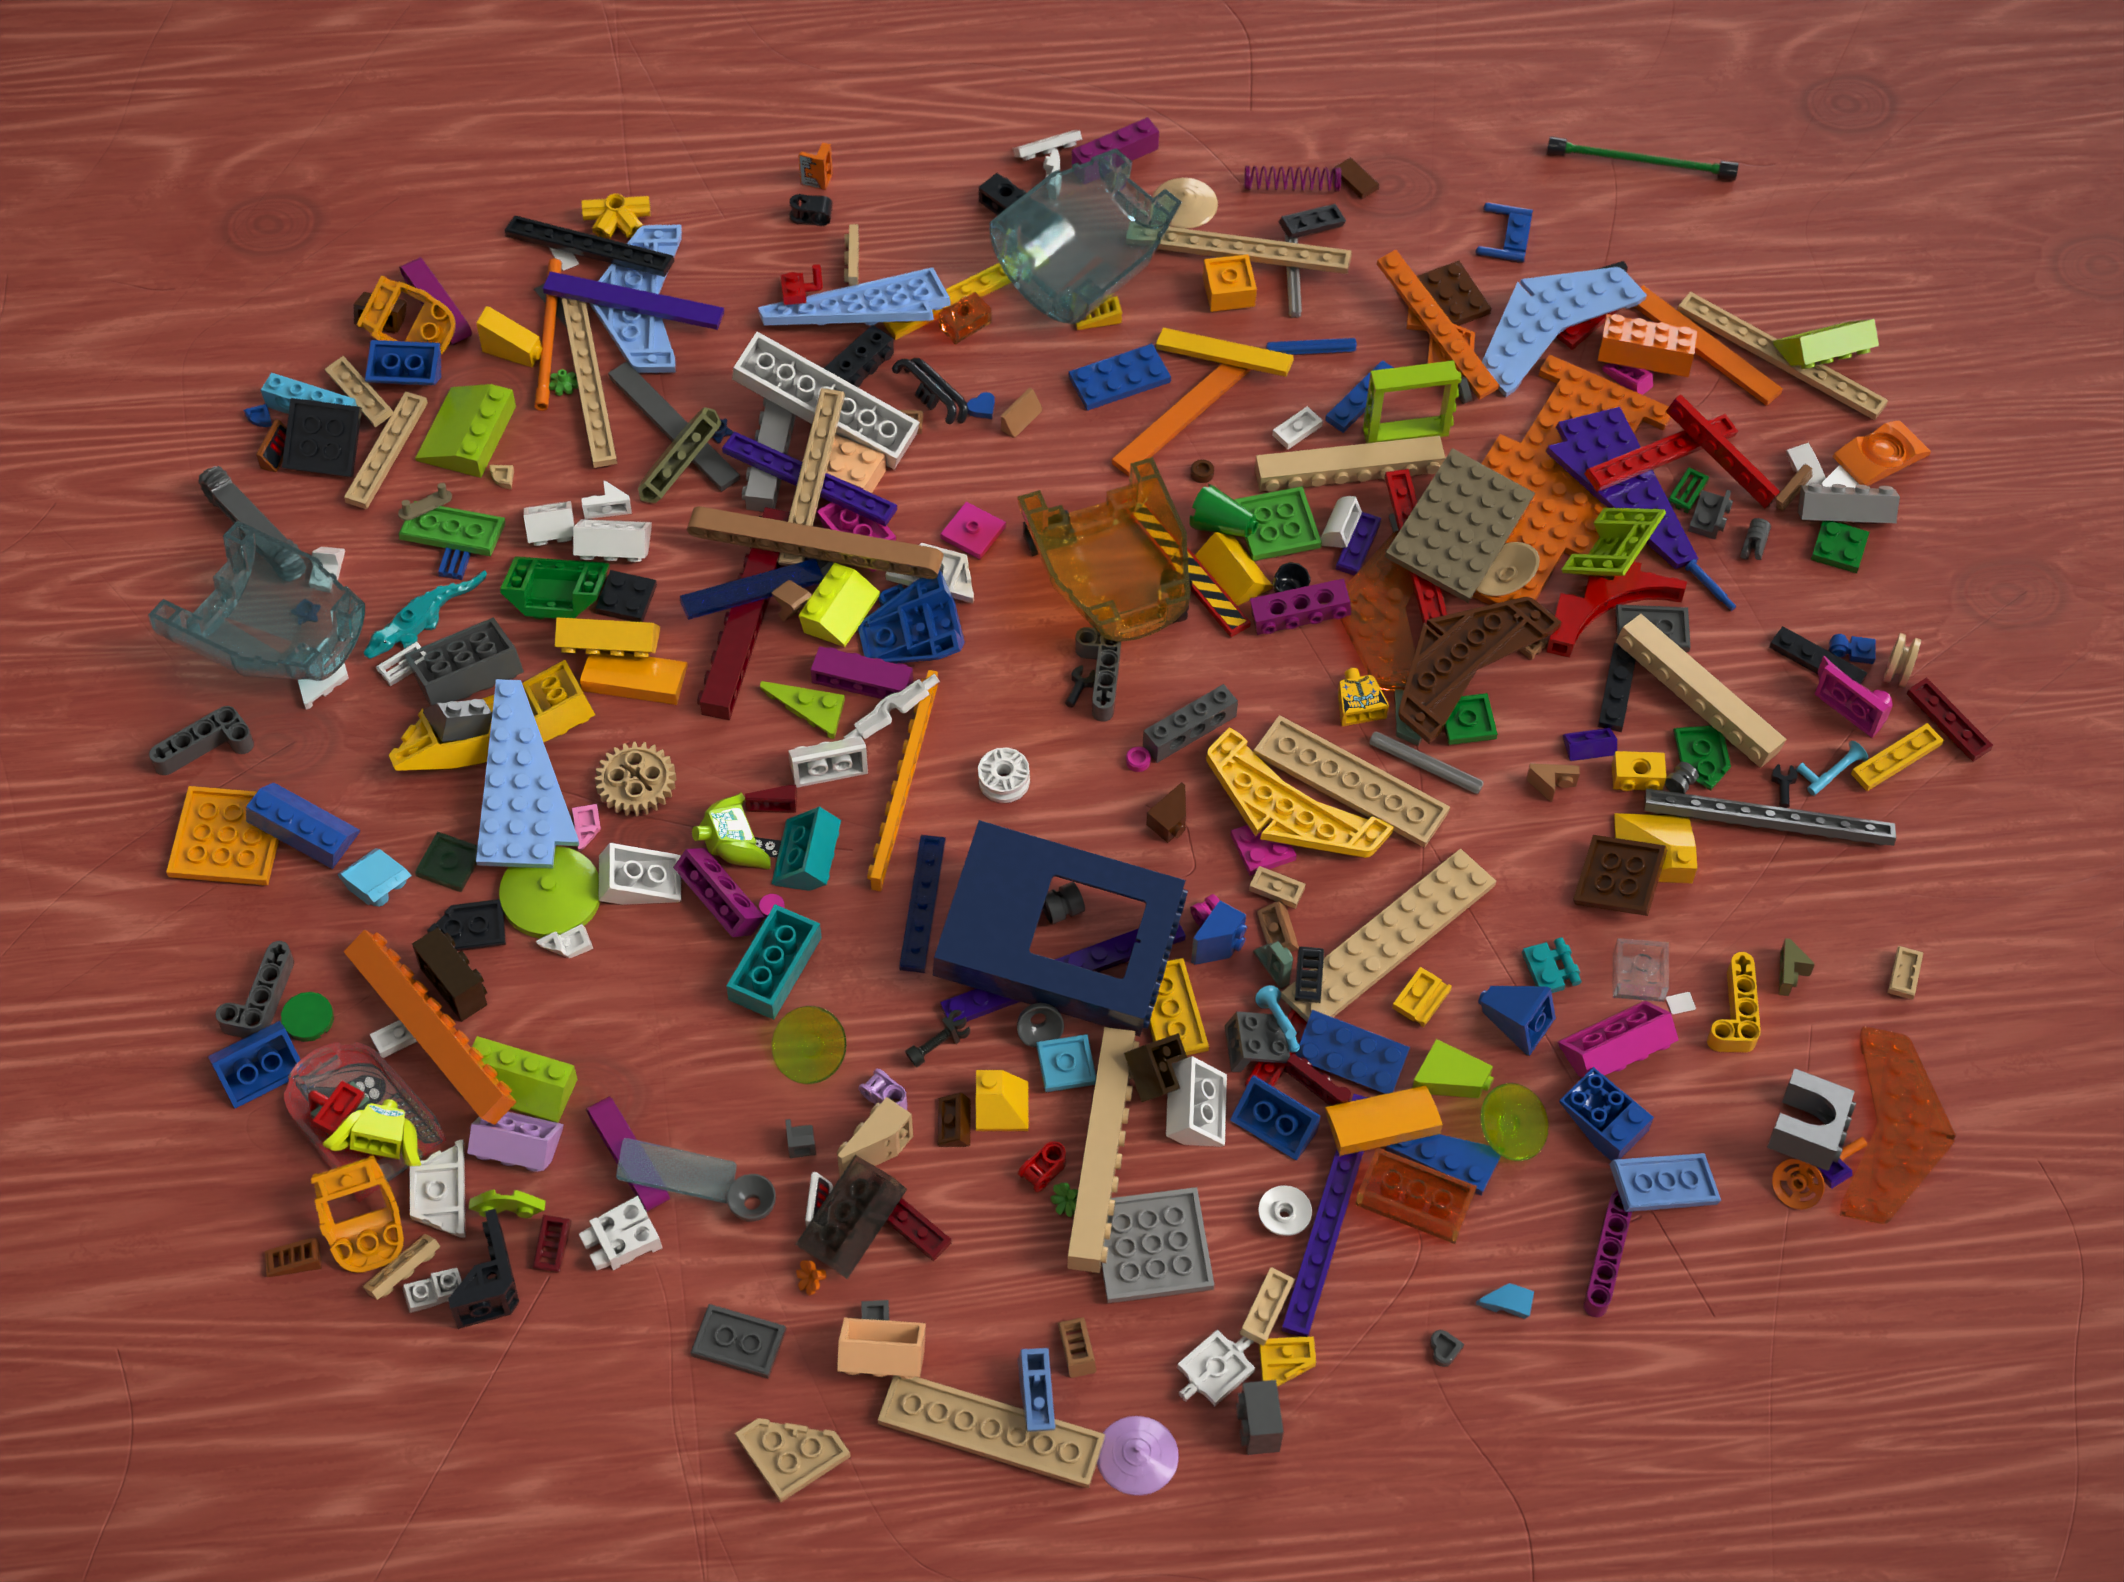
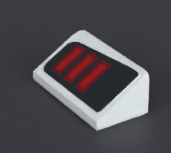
(818, 1192)

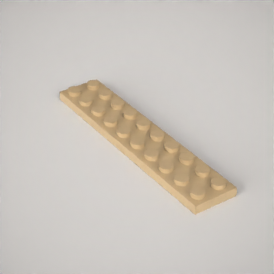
(1395, 934)

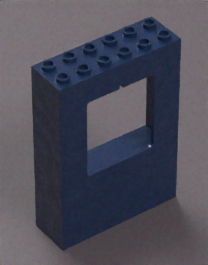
(998, 913)

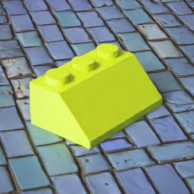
(838, 605)

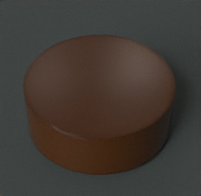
(1202, 471)

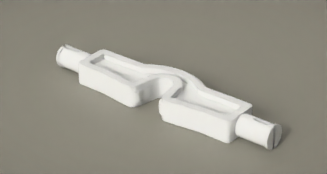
(902, 701)

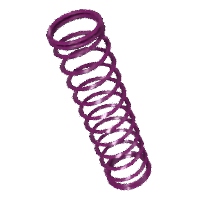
(1248, 182)

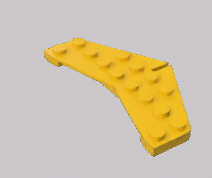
(1290, 813)

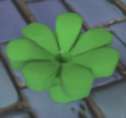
(563, 382)
(1065, 1198)

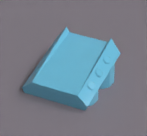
(374, 877)

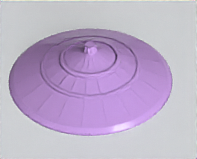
(1138, 1455)

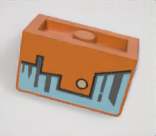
(816, 169)

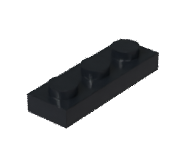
(1312, 221)

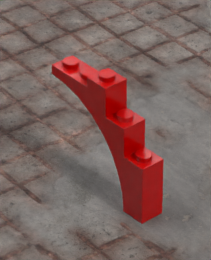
(1602, 596)

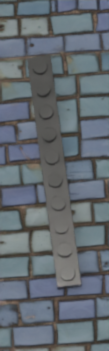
(1770, 817)

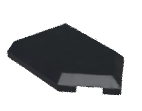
(474, 924)

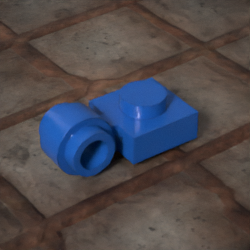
(1859, 648)

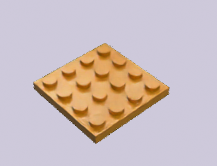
(218, 842)

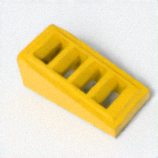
(1107, 318)

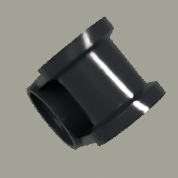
(813, 209)

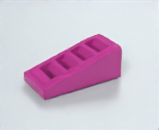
(1641, 383)

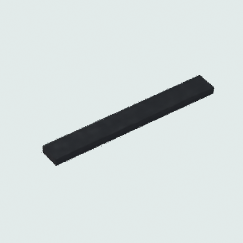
(589, 246)

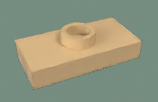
(1905, 972)

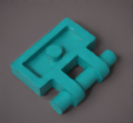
(1544, 969)

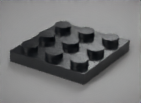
(321, 437)

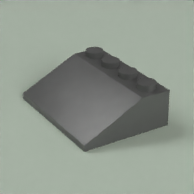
(465, 663)

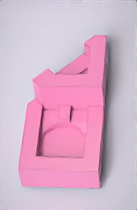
(586, 824)

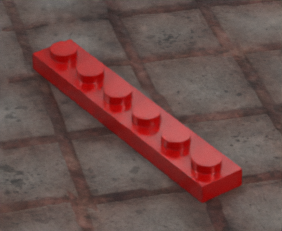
(1722, 451)

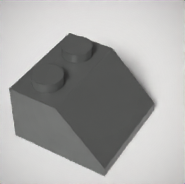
(459, 719)

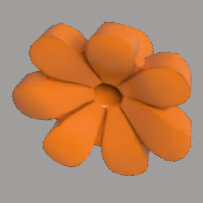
(810, 1277)

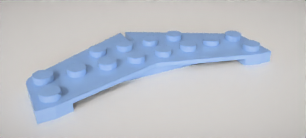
(1555, 304)
(637, 335)

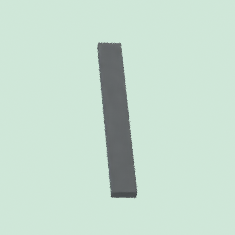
(670, 423)

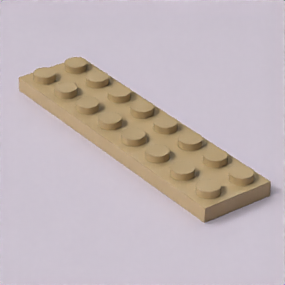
(1351, 780)
(990, 1430)

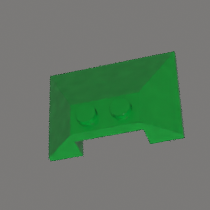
(553, 586)

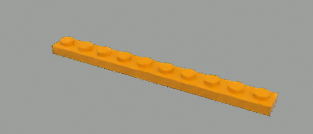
(900, 788)

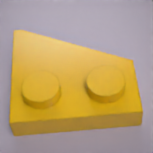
(1286, 1358)

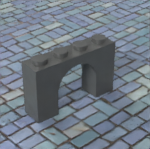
(1809, 1142)

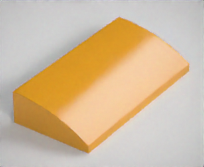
(634, 677)
(1383, 1120)

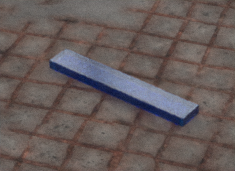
(748, 589)
(922, 904)

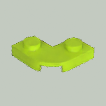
(519, 1203)

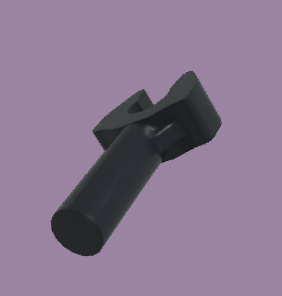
(1080, 684)
(1784, 782)

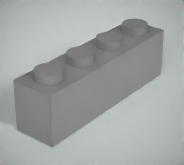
(1848, 503)

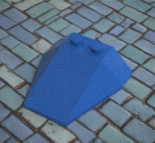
(914, 625)

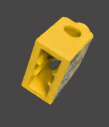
(1360, 699)

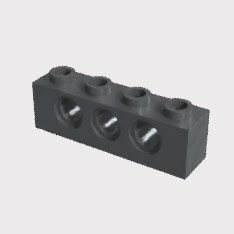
(1190, 723)

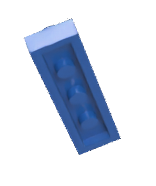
(1353, 404)

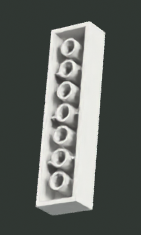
(796, 386)

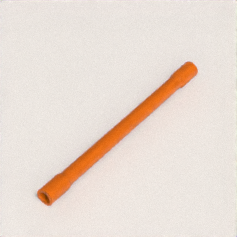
(542, 391)

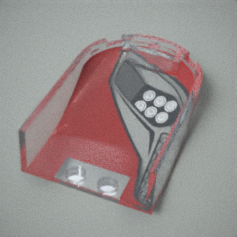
(334, 1063)

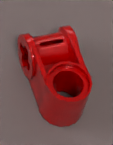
(1040, 1169)

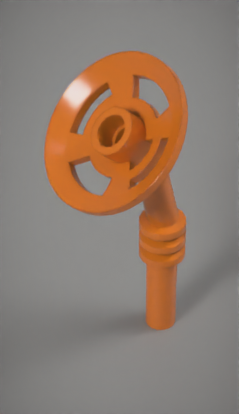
(1805, 1178)

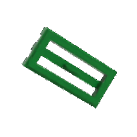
(1680, 503)

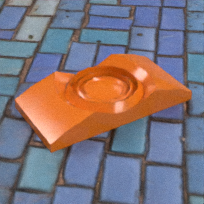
(1881, 453)

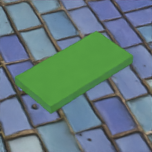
(455, 530)

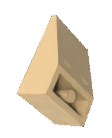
(879, 1137)

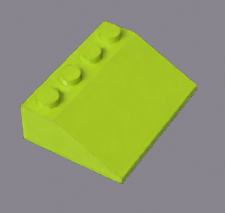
(468, 428)

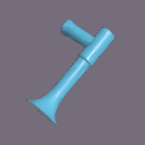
(1855, 753)
(1268, 998)

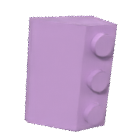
(515, 1141)

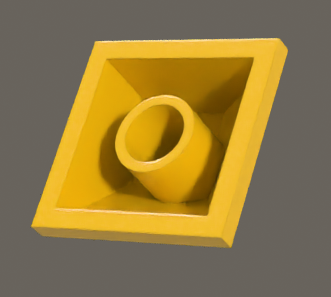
(1001, 1101)

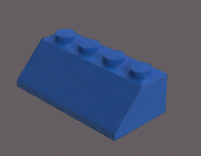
(300, 824)

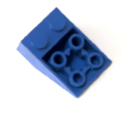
(1606, 1114)

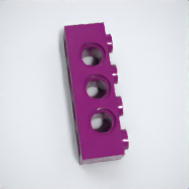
(1309, 598)
(718, 892)

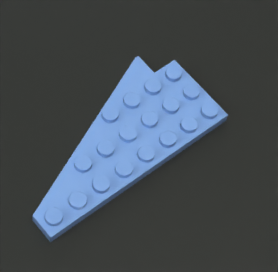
(883, 300)
(521, 796)

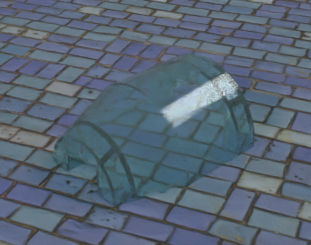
(1081, 236)
(269, 612)

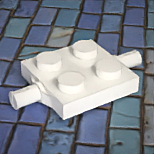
(1216, 1367)

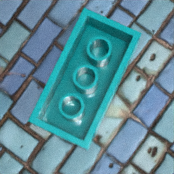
(774, 962)

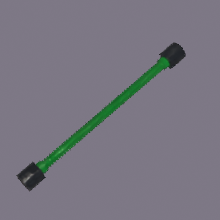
(1560, 146)

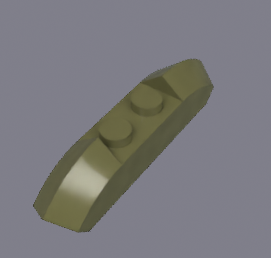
(678, 455)

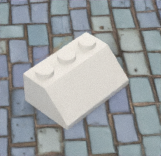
(611, 539)
(828, 761)
(1199, 1107)

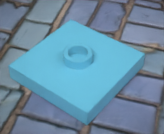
(1066, 1063)

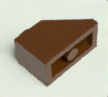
(1169, 814)

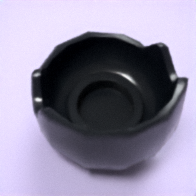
(1290, 577)

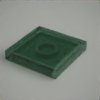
(448, 862)

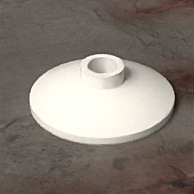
(1287, 1200)

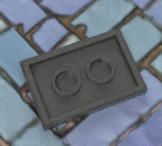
(1670, 620)
(738, 1341)

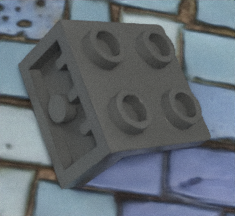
(1254, 1039)

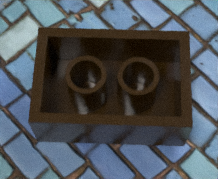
(450, 973)

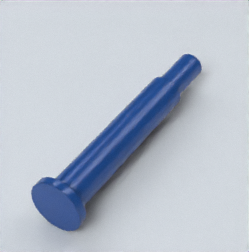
(1709, 584)

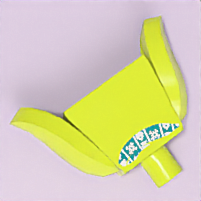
(379, 1132)

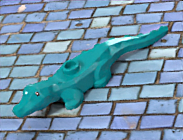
(418, 615)

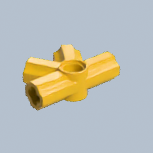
(623, 216)

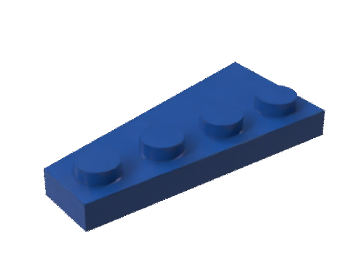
(1452, 1156)

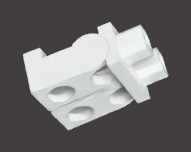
(622, 1235)

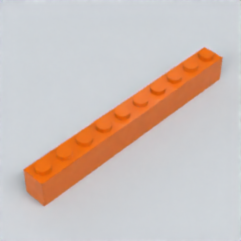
(430, 1026)

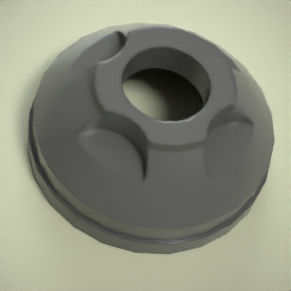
(1048, 1030)
(747, 1187)

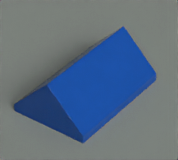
(404, 362)
(1276, 1118)

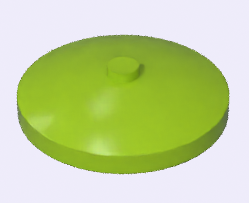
(551, 898)

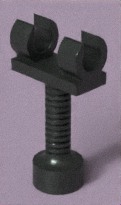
(917, 1054)

